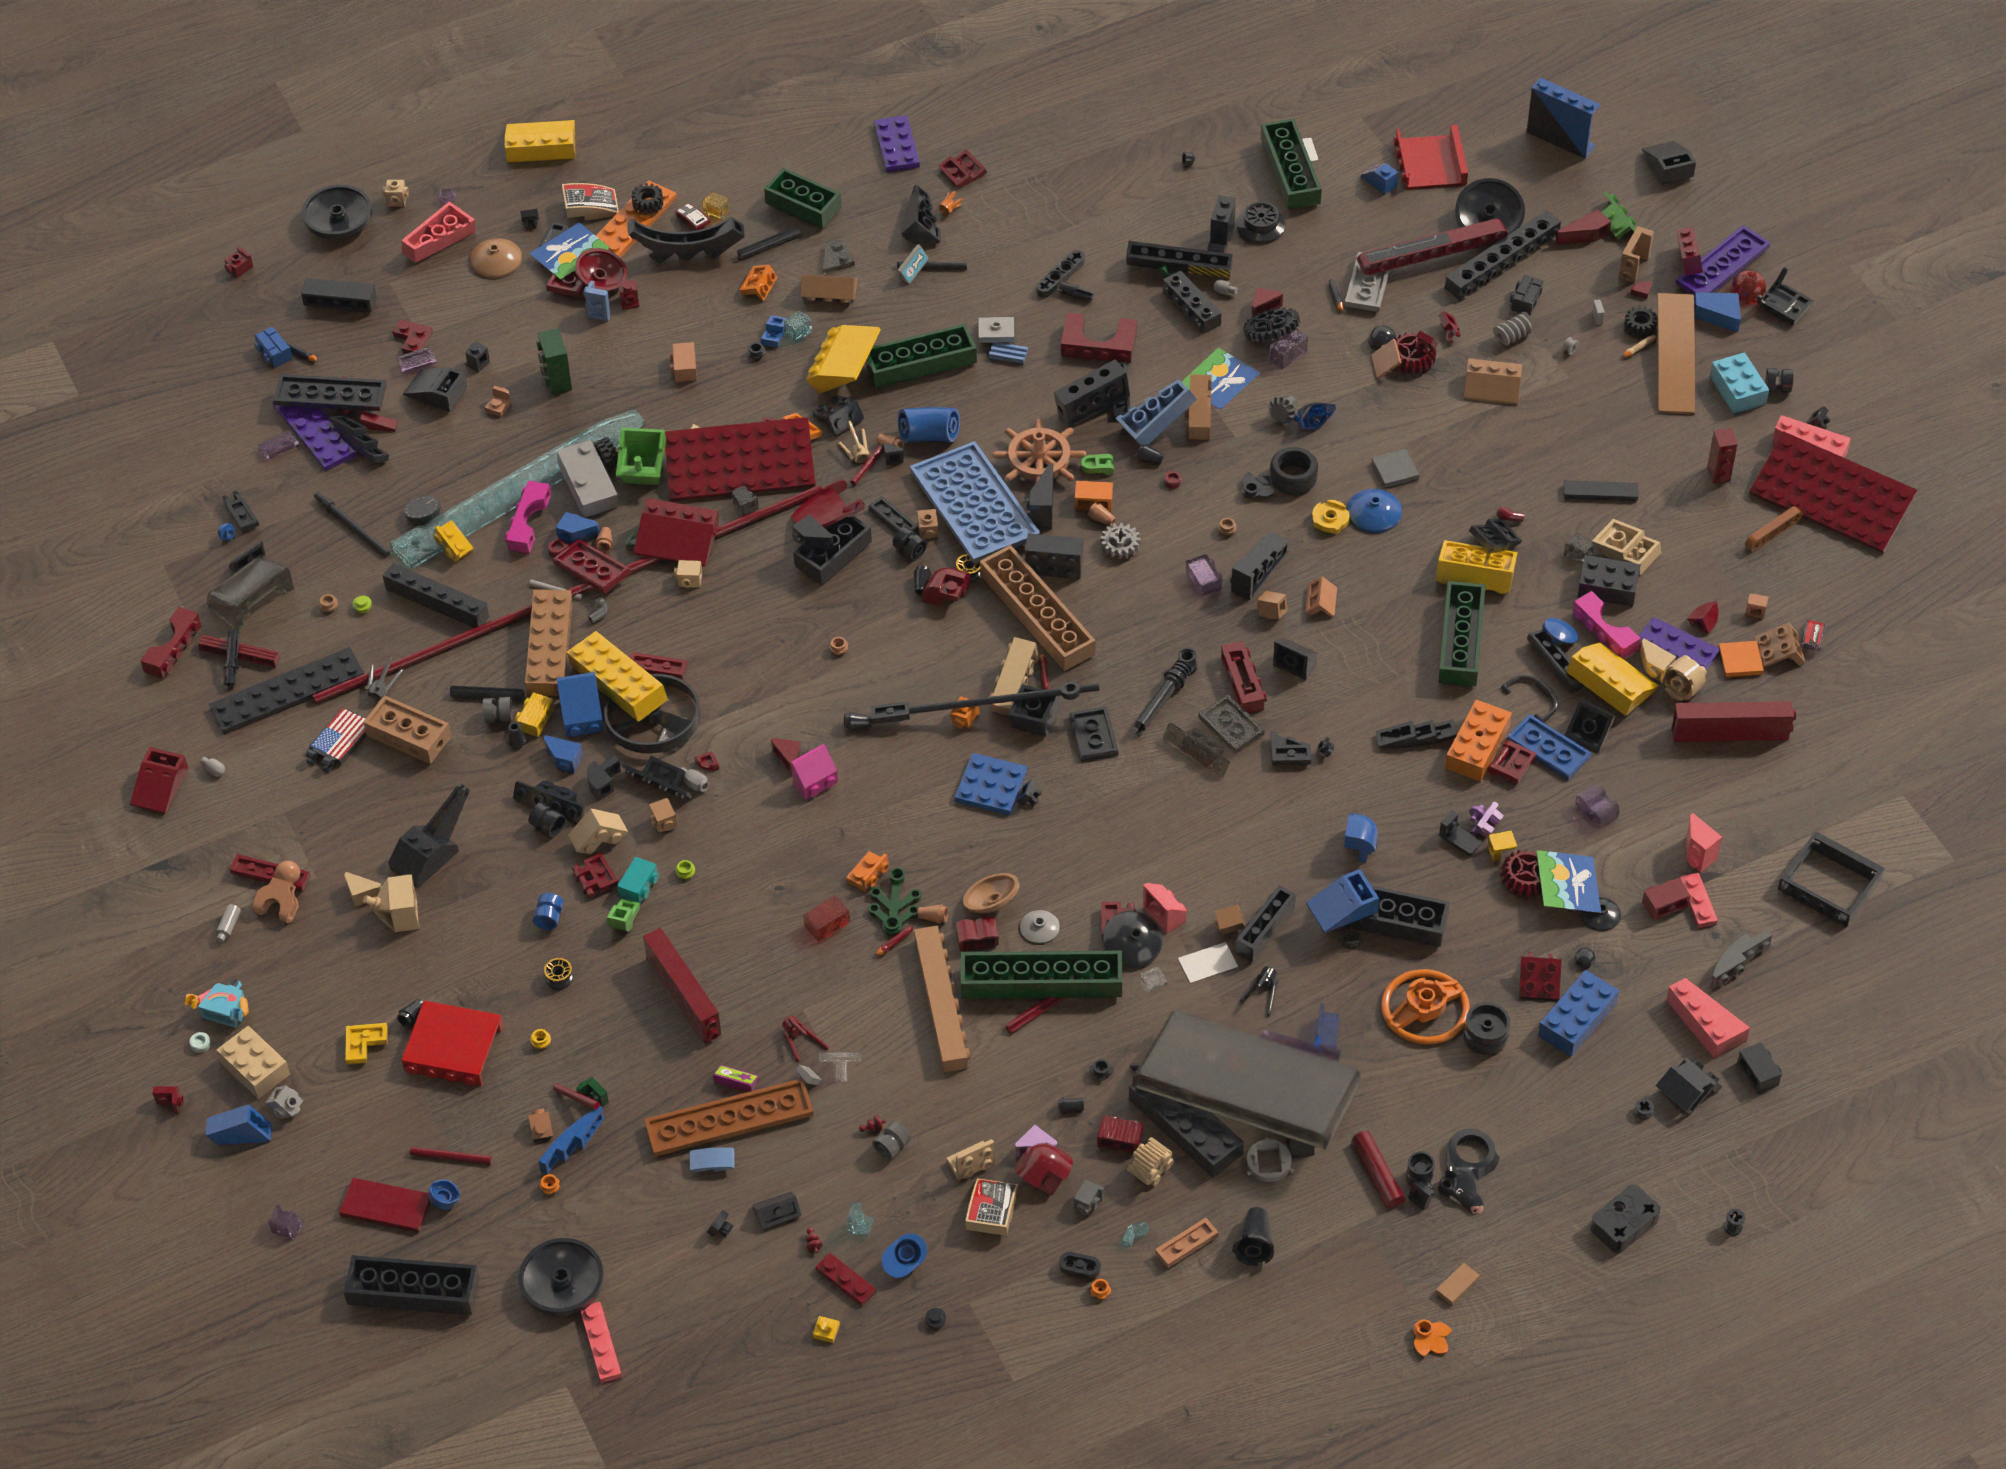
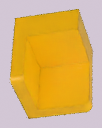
(1500, 842)

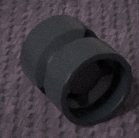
(1785, 380)
(909, 543)
(546, 819)
(1420, 1167)

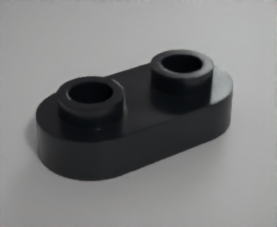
(1080, 1265)

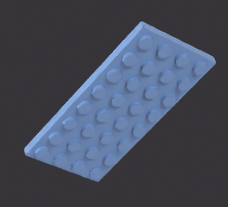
(973, 501)

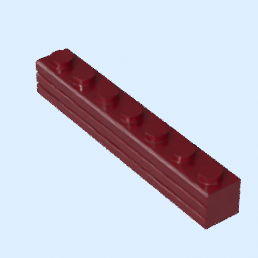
(245, 652)

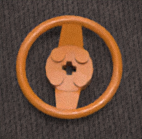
(1424, 1002)

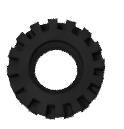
(647, 192)
(1640, 314)
(607, 453)

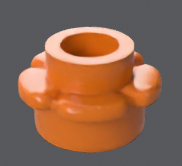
(547, 1180)
(1100, 1284)

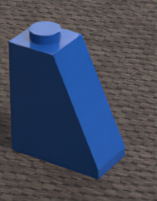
(1718, 309)
(238, 1127)

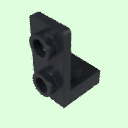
(1457, 836)

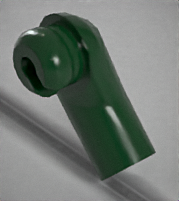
(1165, 272)

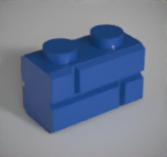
(273, 347)

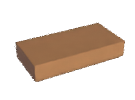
(1457, 1284)

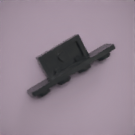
(661, 773)
(554, 796)

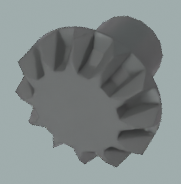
(1282, 409)

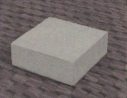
(1598, 312)
(808, 1075)

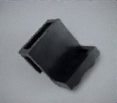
(1688, 1084)

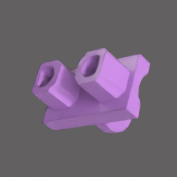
(1490, 814)

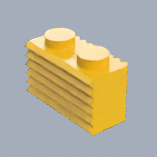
(535, 714)

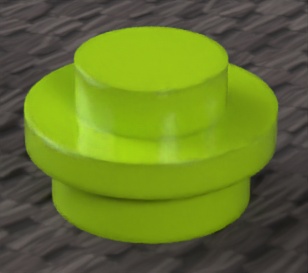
(362, 604)
(685, 869)

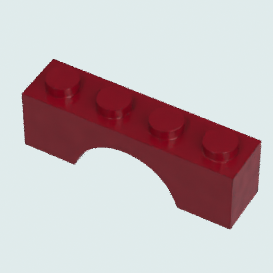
(160, 659)

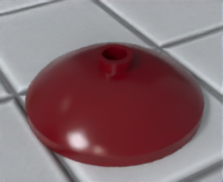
(601, 267)

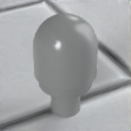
(1224, 288)
(213, 766)

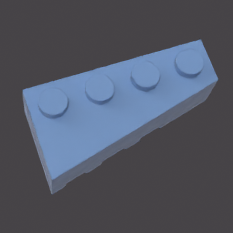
(1157, 413)

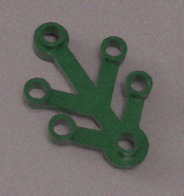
(894, 905)

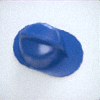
(904, 1255)

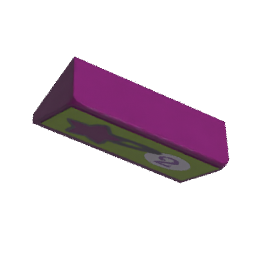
(735, 1078)

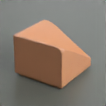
(1756, 606)

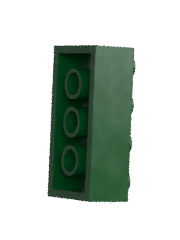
(802, 198)

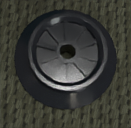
(1260, 222)

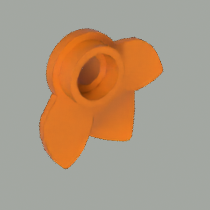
(1433, 1339)

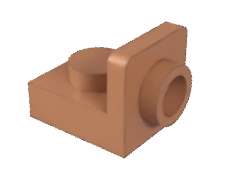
(499, 402)

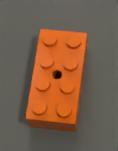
(1478, 740)

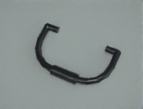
(1541, 685)

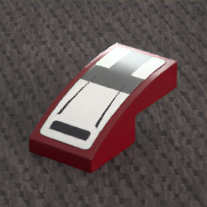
(693, 216)

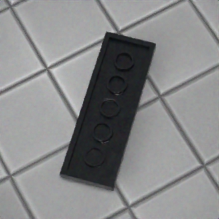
(330, 392)

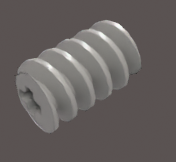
(1513, 329)

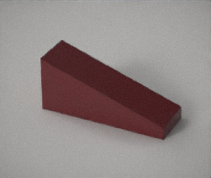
(377, 422)

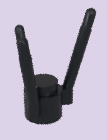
(1265, 978)

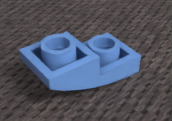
(712, 1158)

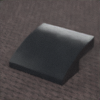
(1495, 535)

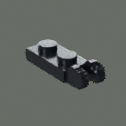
(241, 512)

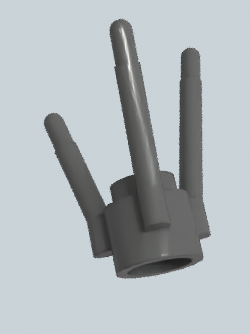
(377, 689)

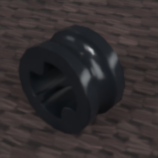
(1644, 1114)

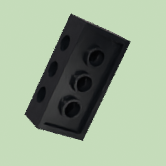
(1092, 394)

